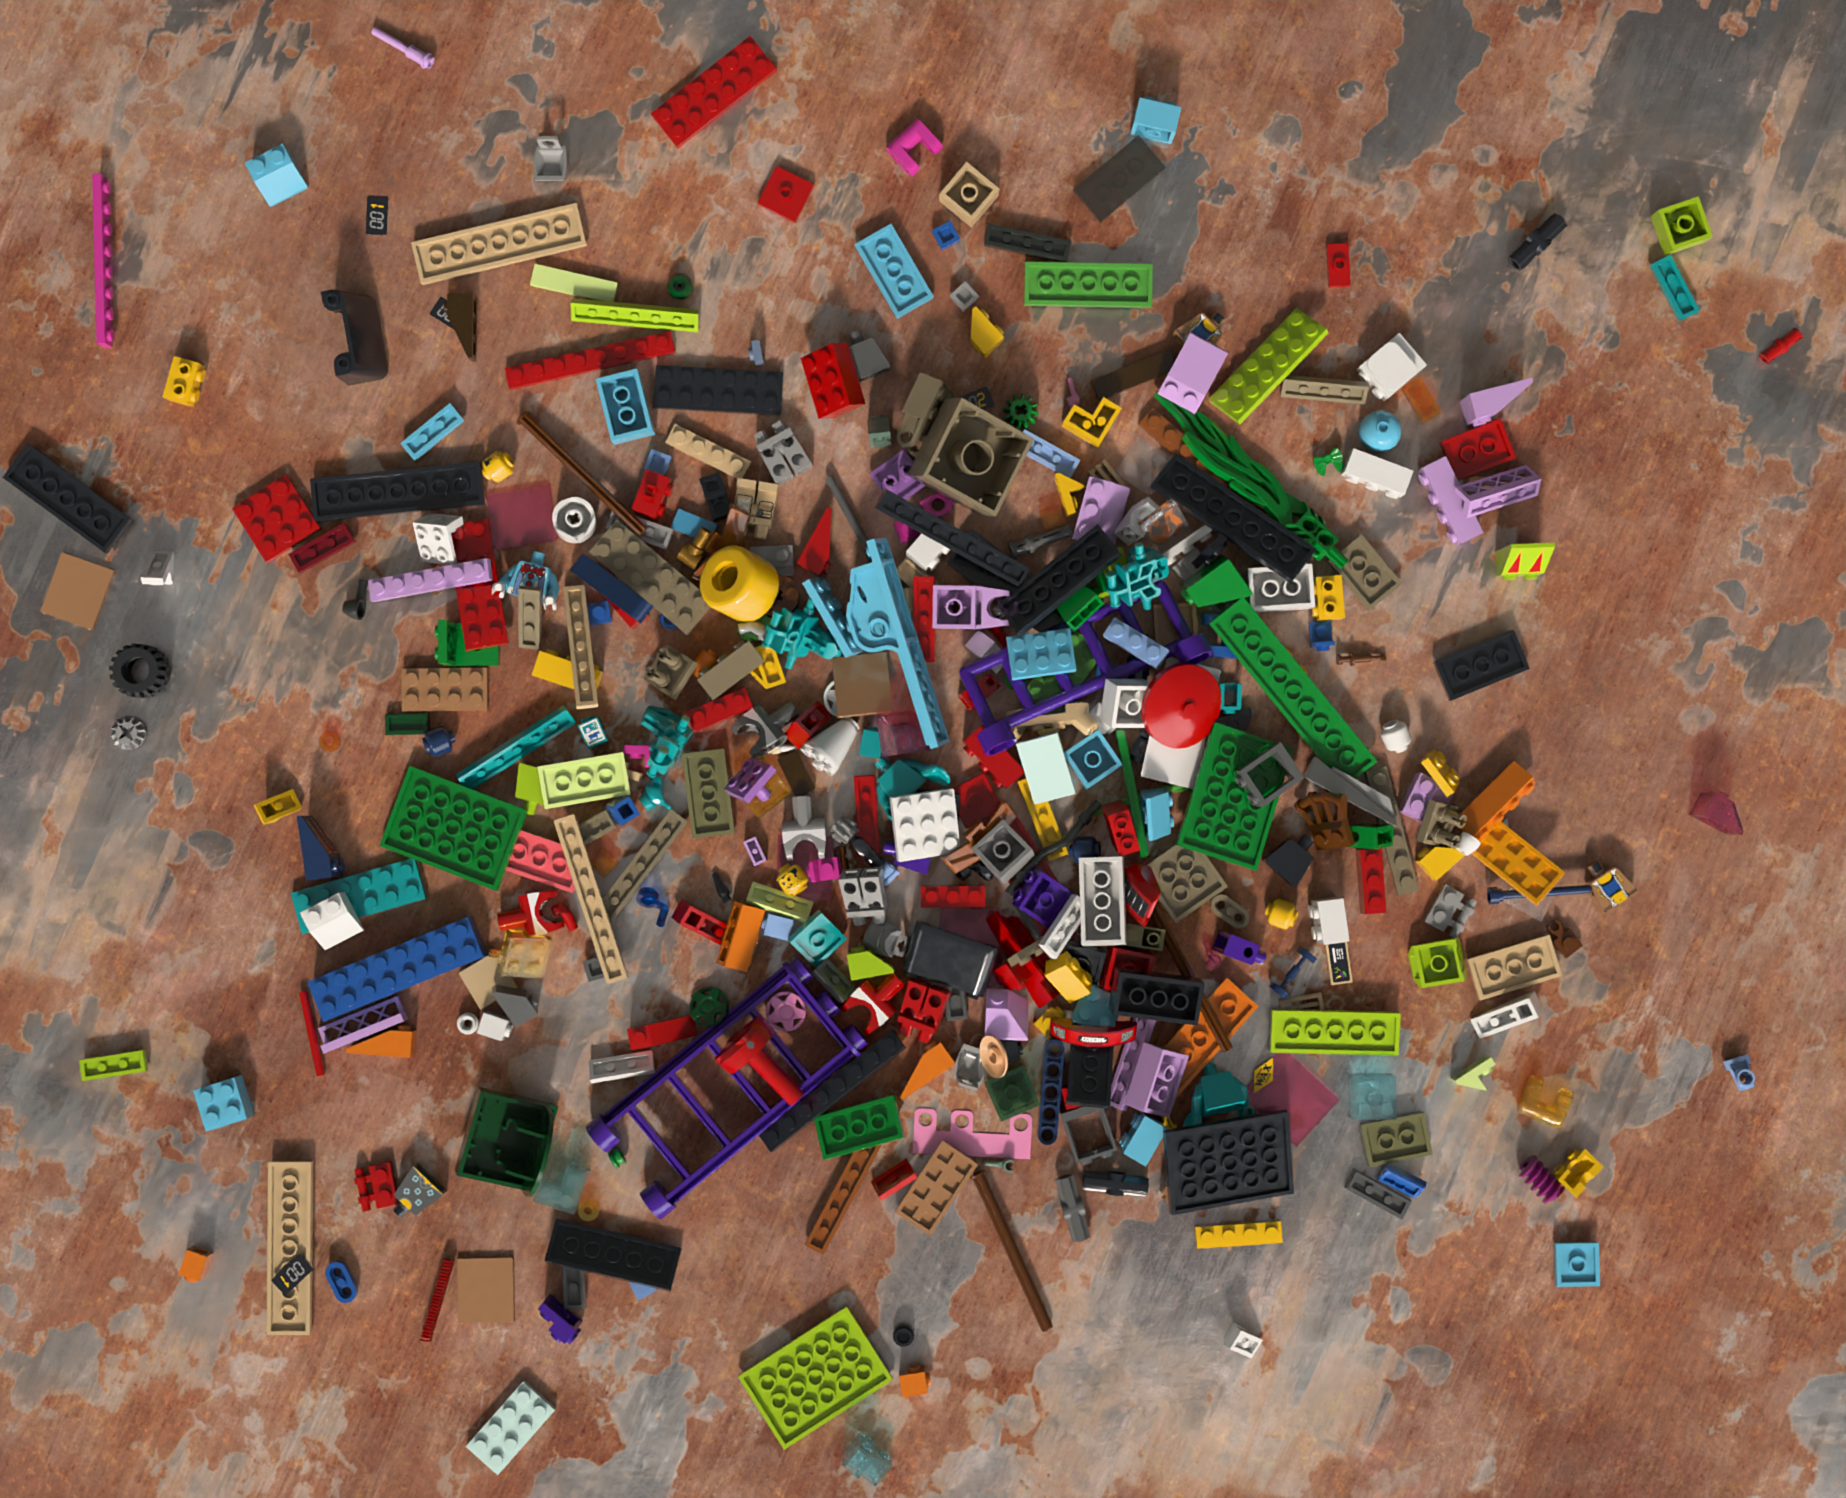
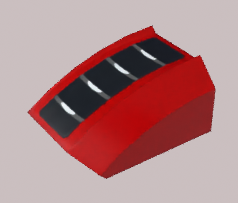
(1141, 892)

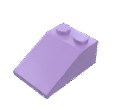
(1193, 373)
(1484, 404)

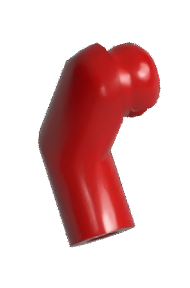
(561, 909)

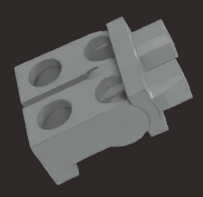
(777, 448)
(864, 894)

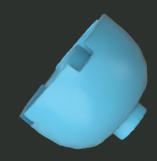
(1379, 431)

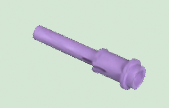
(417, 55)

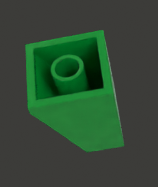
(1215, 584)

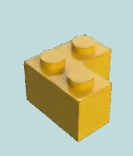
(1092, 427)

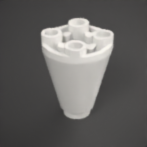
(831, 745)

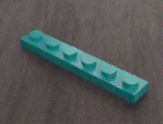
(516, 748)

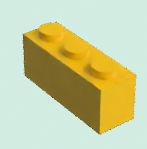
(558, 670)

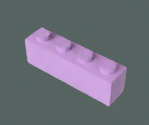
(1441, 486)

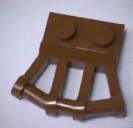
(1331, 832)

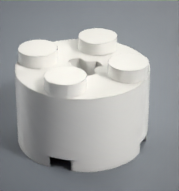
(571, 508)

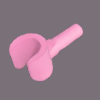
(1074, 398)

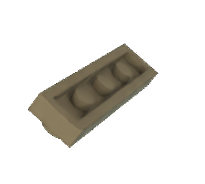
(1324, 389)

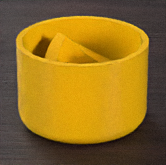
(739, 583)

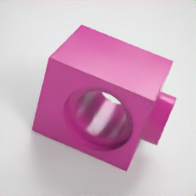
(927, 505)

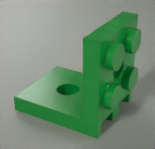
(452, 648)

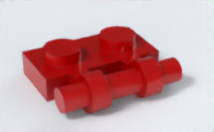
(383, 1186)

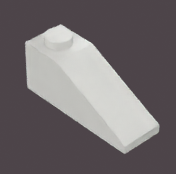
(1508, 1015)

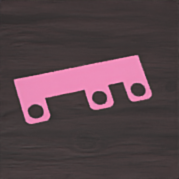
(1015, 1145)

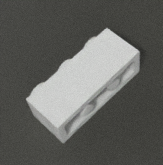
(1376, 473)

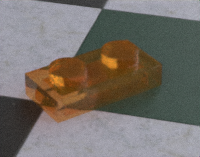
(1421, 400)

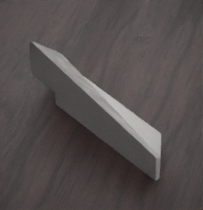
(1355, 790)

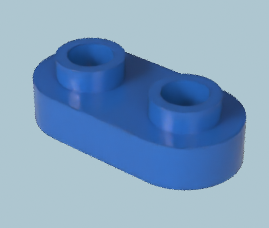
(339, 1282)

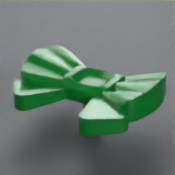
(1334, 457)

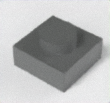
(593, 969)

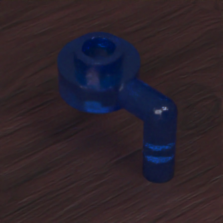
(649, 898)

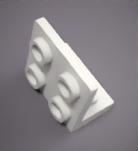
(435, 539)

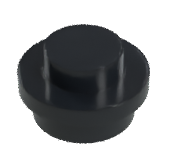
(903, 1335)

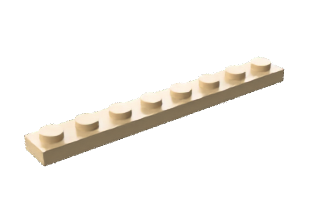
(590, 899)

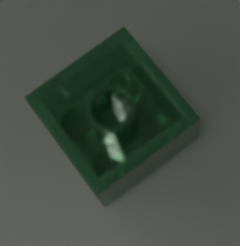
(1012, 1092)

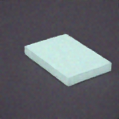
(1046, 768)

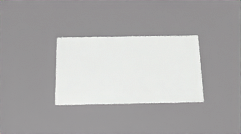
(1173, 764)

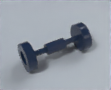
(1293, 972)

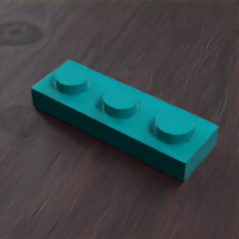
(1674, 288)

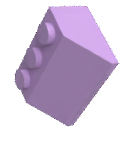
(1101, 505)
(1156, 1080)

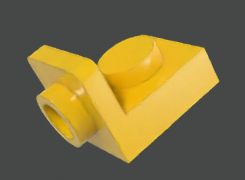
(1043, 1021)

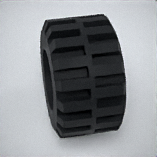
(123, 665)

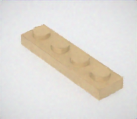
(708, 452)

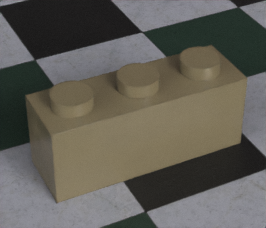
(730, 669)

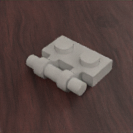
(1444, 907)

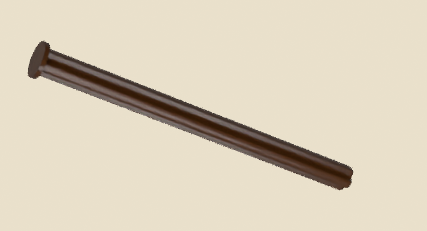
(581, 473)
(1185, 970)
(1012, 1250)

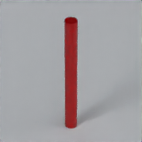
(311, 1031)

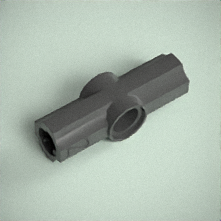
(1072, 1208)

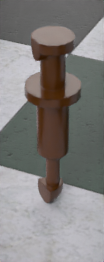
(1358, 658)

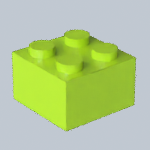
(1681, 226)

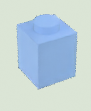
(777, 926)

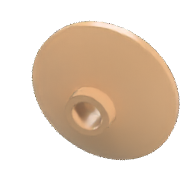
(993, 1056)

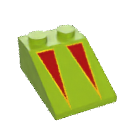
(1523, 560)

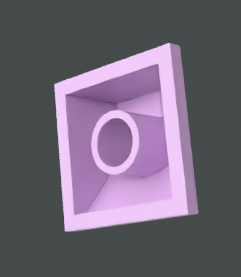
(1006, 1015)

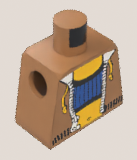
(1201, 326)
(1608, 887)

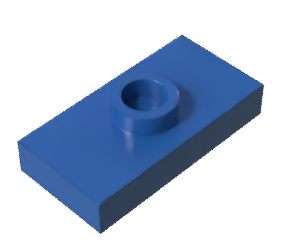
(1402, 1180)

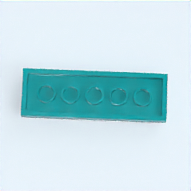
(367, 891)

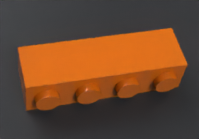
(1497, 800)

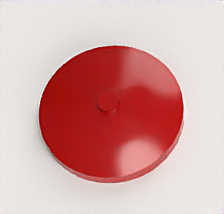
(1181, 705)

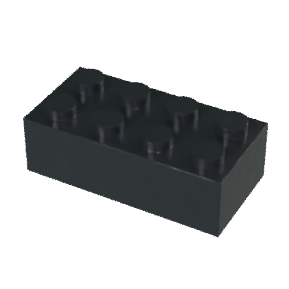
(1156, 996)

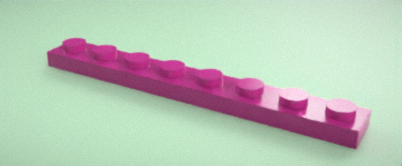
(102, 254)

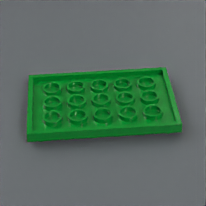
(1218, 813)
(453, 828)

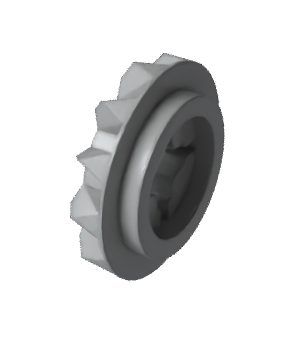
(138, 732)

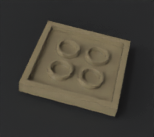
(1185, 881)

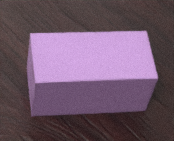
(755, 851)

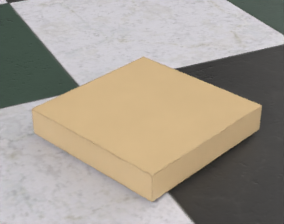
(482, 977)

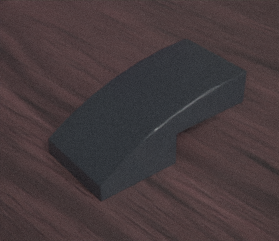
(715, 496)

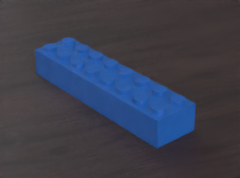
(397, 968)

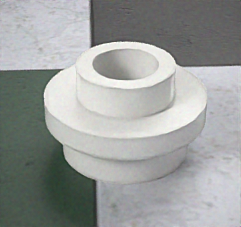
(461, 1023)

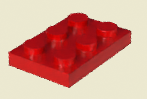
(1478, 449)

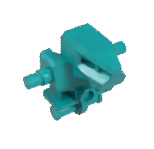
(1137, 577)
(798, 634)
(671, 735)

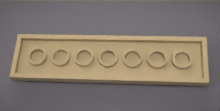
(499, 244)
(287, 1236)

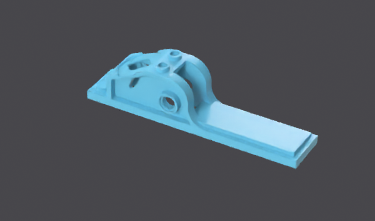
(888, 608)

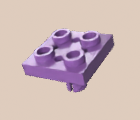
(751, 781)

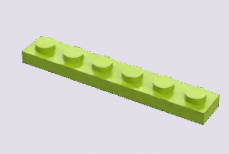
(635, 315)

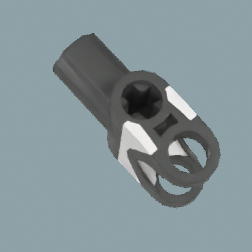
(766, 725)

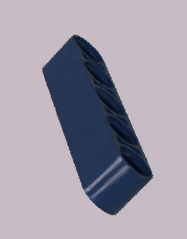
(611, 588)
(1050, 1101)

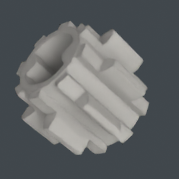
(844, 830)

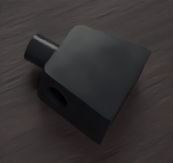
(1290, 859)

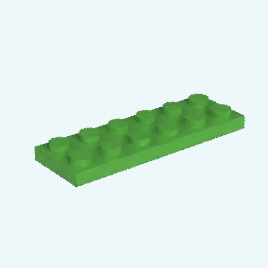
(1088, 284)

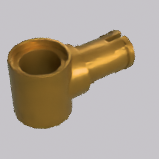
(692, 553)

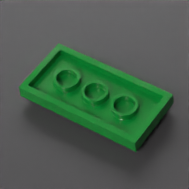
(859, 1127)

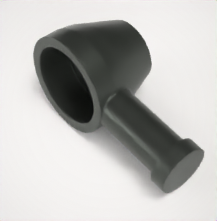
(356, 607)

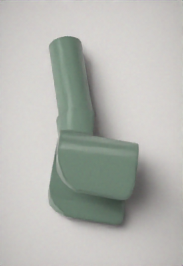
(1001, 1164)

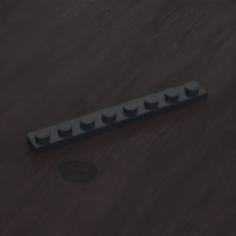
(952, 537)
(832, 1091)

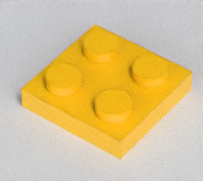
(1444, 776)

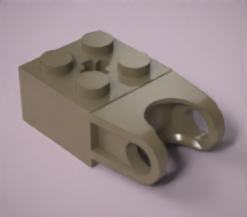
(922, 410)

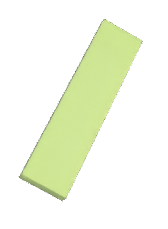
(573, 283)

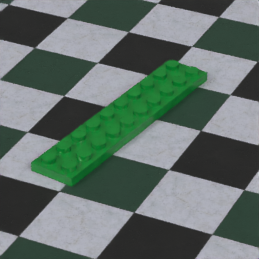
(1291, 689)

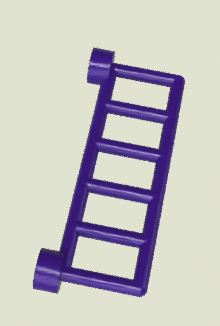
(999, 735)

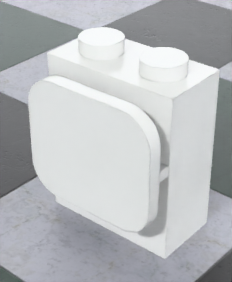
(1391, 367)

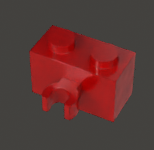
(652, 495)

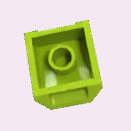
(1437, 963)

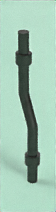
(1084, 819)

